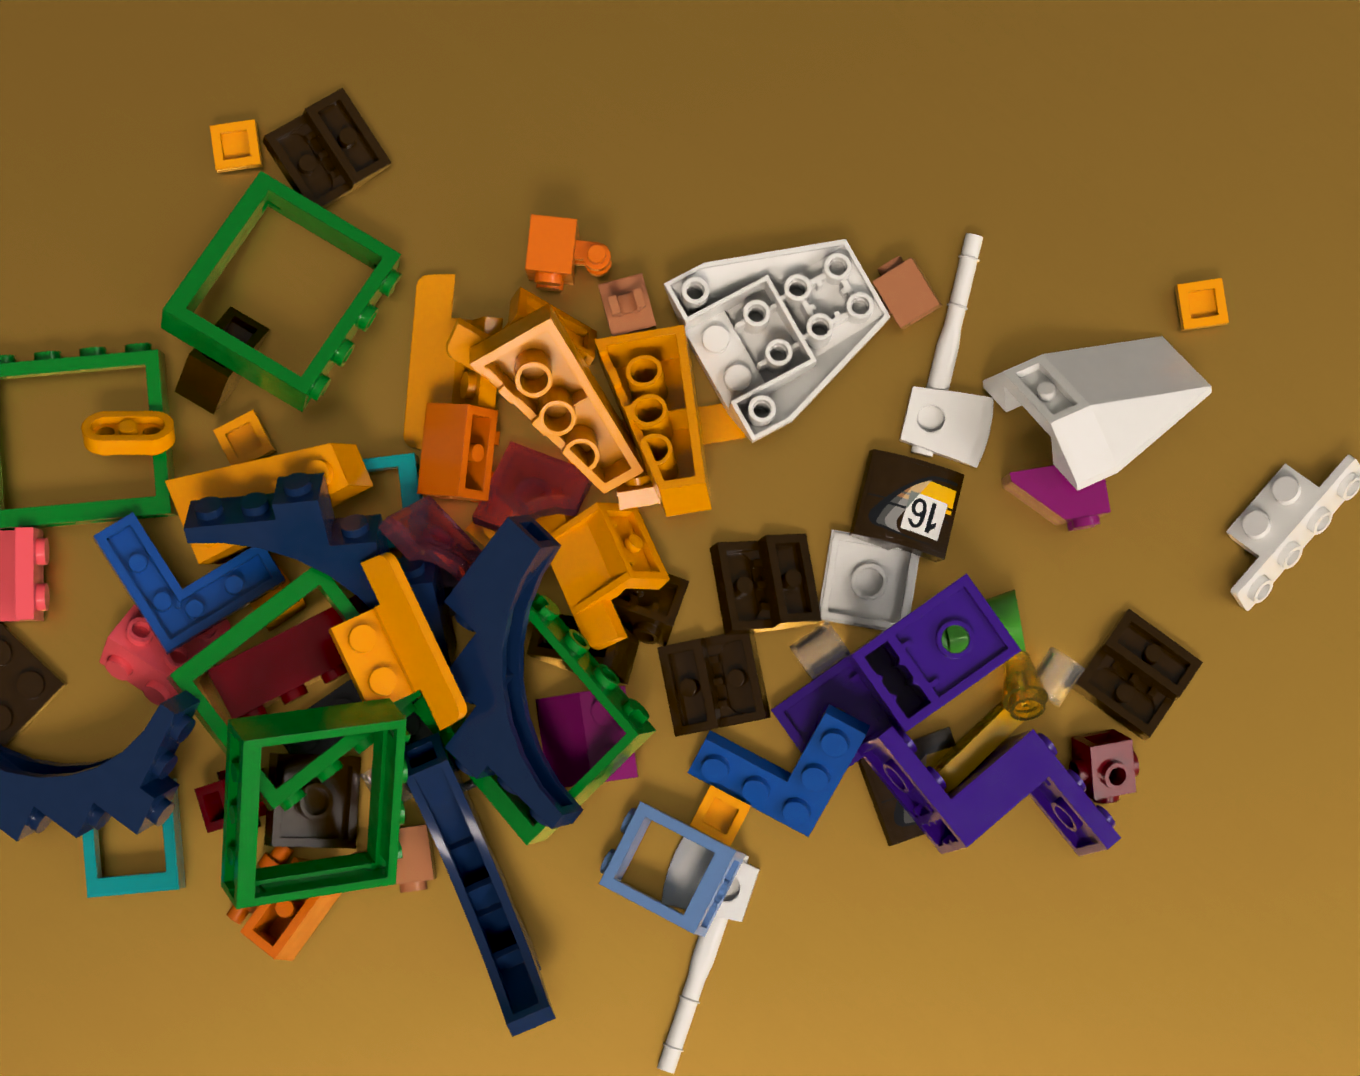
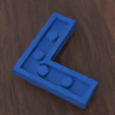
(184, 613)
(787, 797)

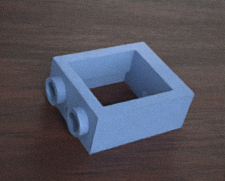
(711, 888)

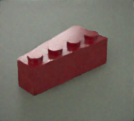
(277, 668)

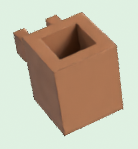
(905, 291)
(627, 305)
(417, 858)

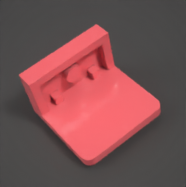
(22, 575)
(138, 657)

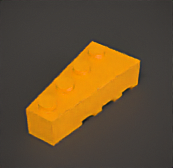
(553, 387)
(658, 401)
(339, 462)

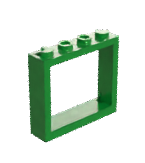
(91, 360)
(295, 390)
(602, 684)
(328, 762)
(293, 881)

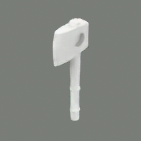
(945, 420)
(679, 887)

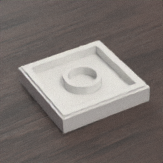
(866, 583)

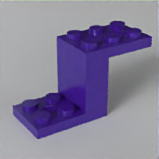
(905, 669)
(1010, 773)

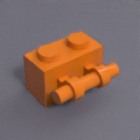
(556, 251)
(458, 451)
(283, 926)

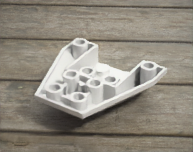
(776, 327)
(1102, 401)

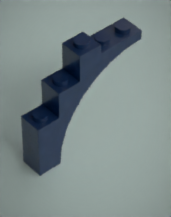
(303, 526)
(499, 733)
(86, 794)
(479, 885)

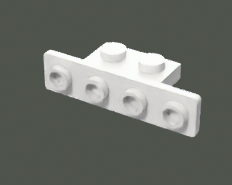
(1284, 521)

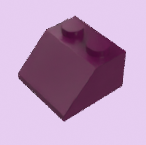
(1056, 499)
(578, 734)

